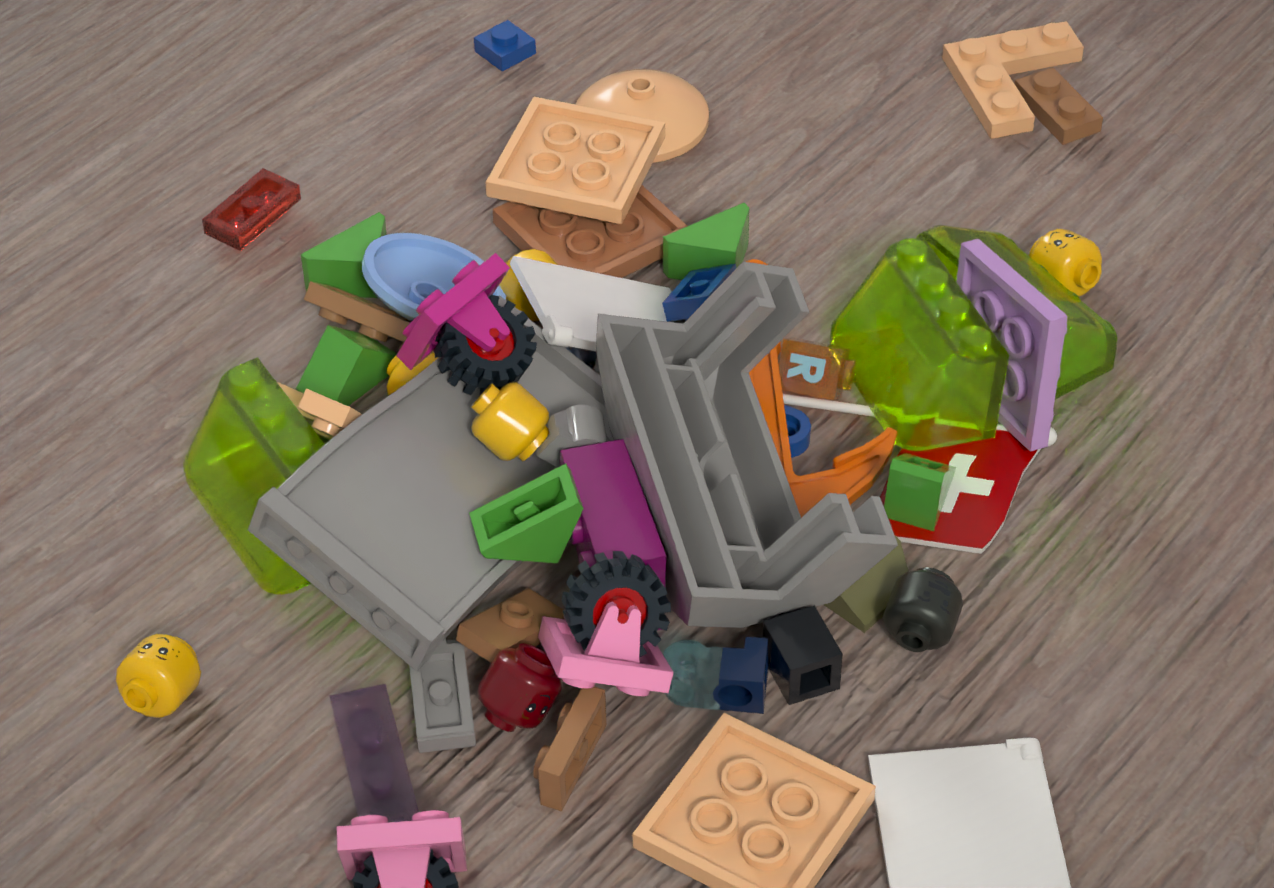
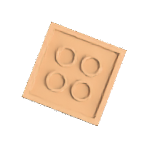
(576, 160)
(753, 812)

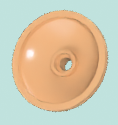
(654, 97)

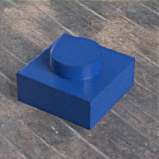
(504, 45)

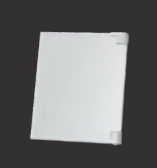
(571, 298)
(968, 818)

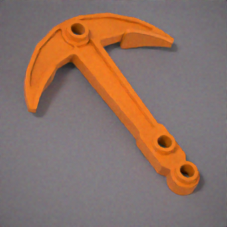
(851, 472)

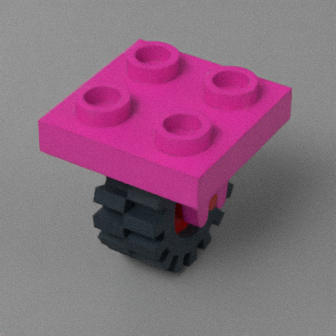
(470, 331)

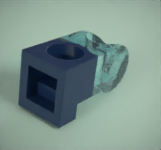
(719, 675)

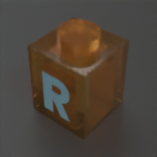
(815, 368)

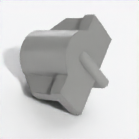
(570, 429)

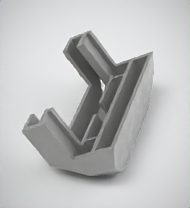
(712, 465)

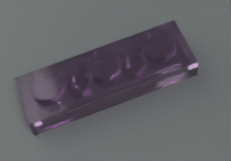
(373, 754)

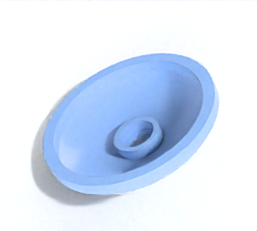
(410, 267)

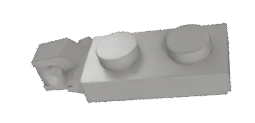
(443, 700)

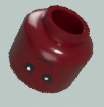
(519, 688)

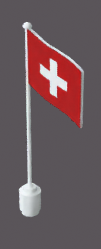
(980, 490)

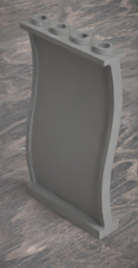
(389, 501)

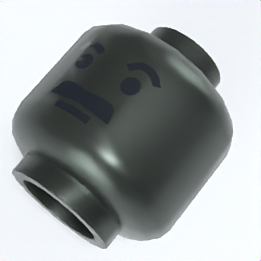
(923, 608)

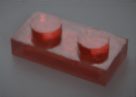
(251, 209)

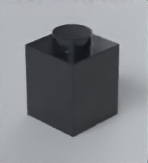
(802, 655)

